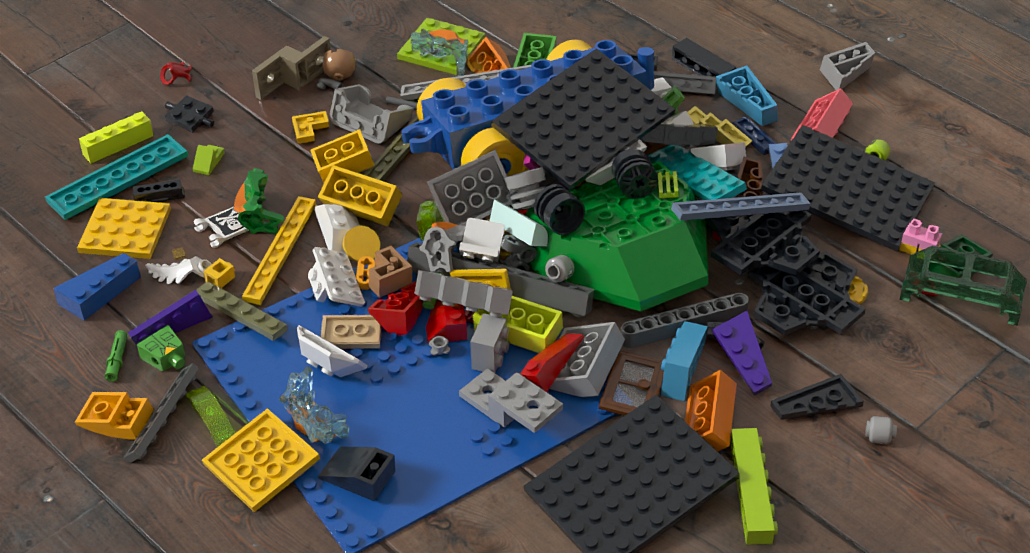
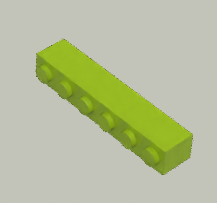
(752, 487)

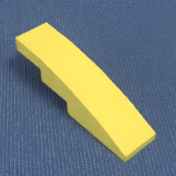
(726, 132)

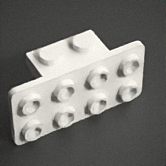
(334, 278)

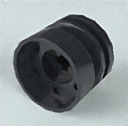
(634, 173)
(559, 209)

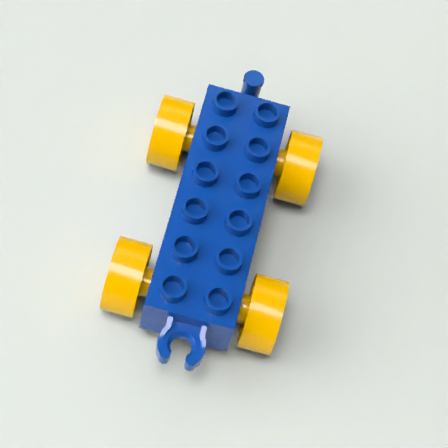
(459, 115)

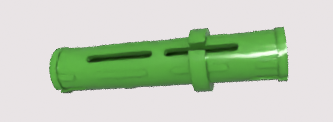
(115, 361)

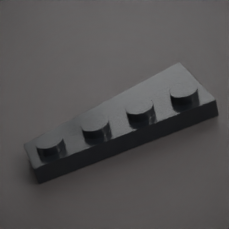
(819, 398)

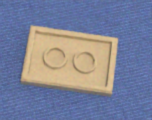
(351, 331)

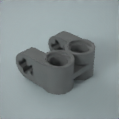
(521, 253)

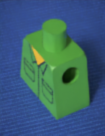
(162, 350)

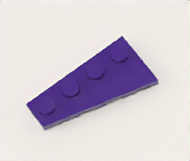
(179, 316)
(742, 348)

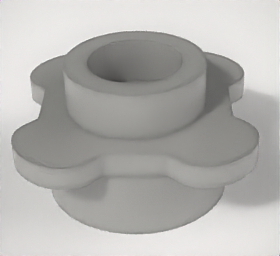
(439, 345)

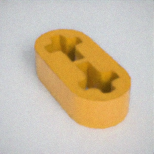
(361, 272)

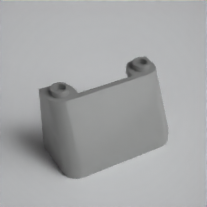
(353, 111)

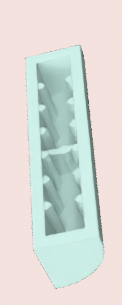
(519, 224)

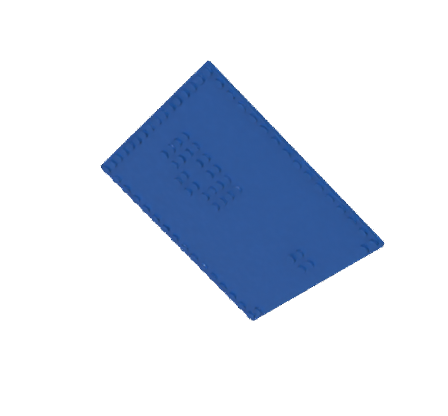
(397, 404)

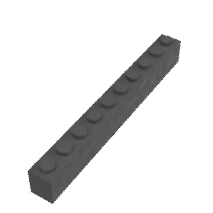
(524, 284)

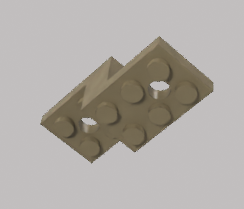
(290, 67)

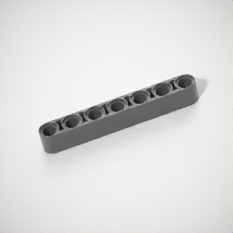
(665, 324)

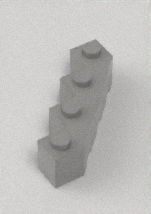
(464, 292)

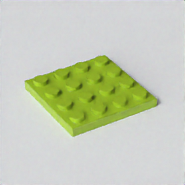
(447, 63)

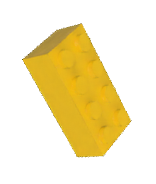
(361, 195)

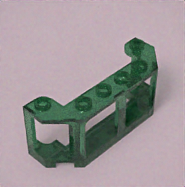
(964, 287)

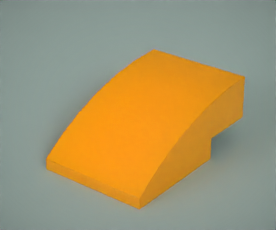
(115, 414)

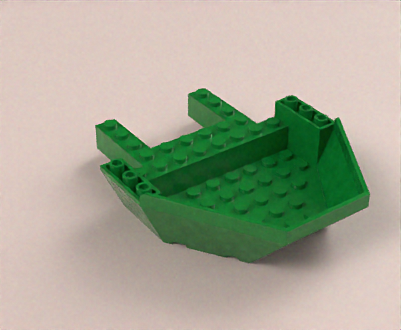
(630, 247)

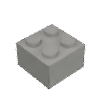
(489, 343)

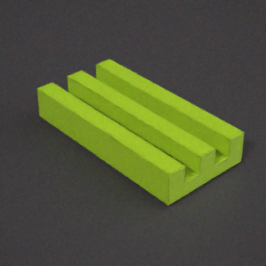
(667, 177)

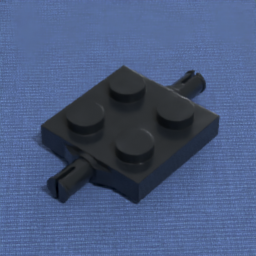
(189, 114)

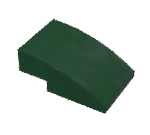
(961, 244)

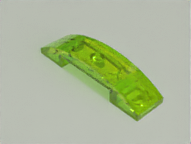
(211, 413)

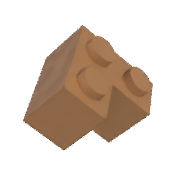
(389, 273)

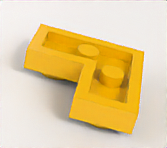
(306, 123)

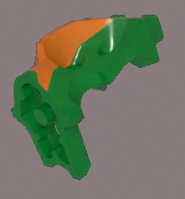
(249, 205)

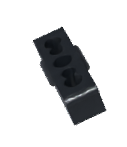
(159, 191)

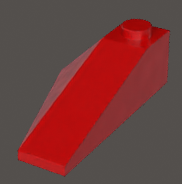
(399, 311)

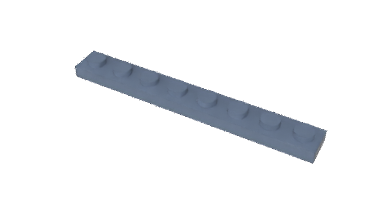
(740, 206)

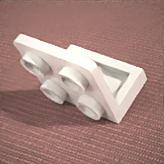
(482, 240)

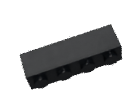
(699, 59)

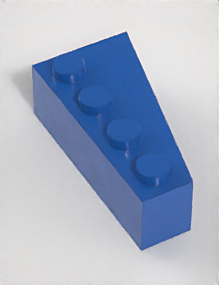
(98, 286)

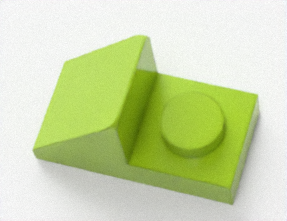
(207, 158)

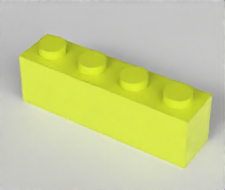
(116, 137)

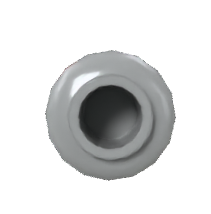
(559, 268)
(880, 430)

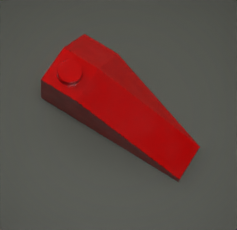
(447, 322)
(547, 365)

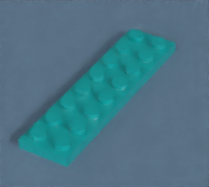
(116, 176)
(701, 176)

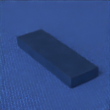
(759, 139)

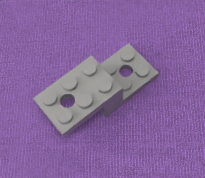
(511, 400)

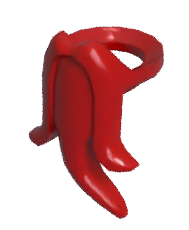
(176, 70)

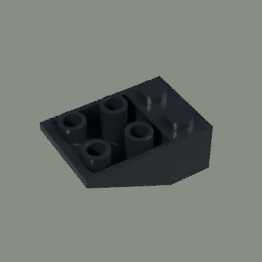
(360, 470)

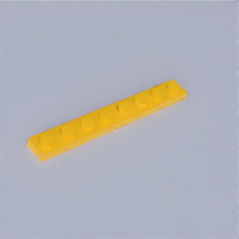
(279, 251)

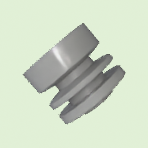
(526, 186)

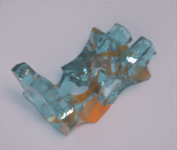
(441, 44)
(309, 418)

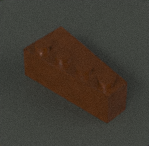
(751, 174)

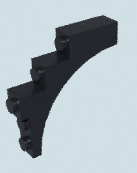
(683, 134)

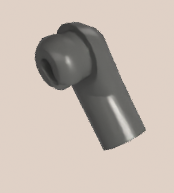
(323, 82)

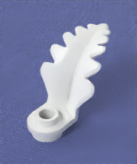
(178, 271)

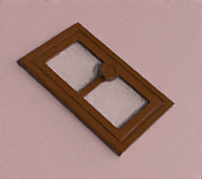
(631, 382)

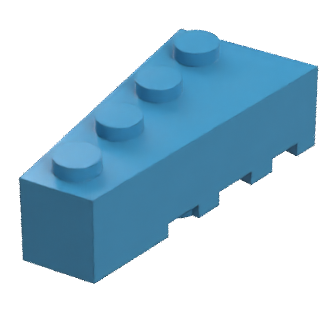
(748, 95)
(682, 360)

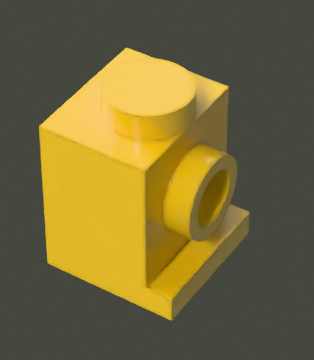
(219, 273)

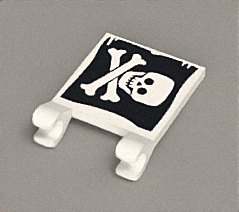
(223, 224)

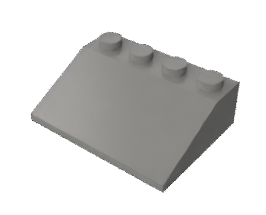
(470, 189)
(591, 360)

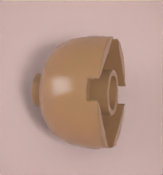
(339, 64)

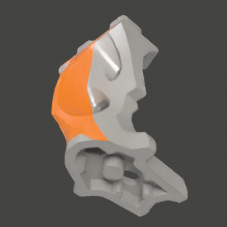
(442, 238)

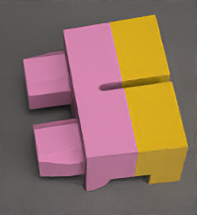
(918, 238)

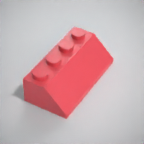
(827, 113)

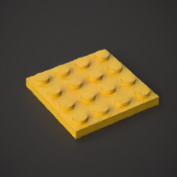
(124, 228)
(261, 459)

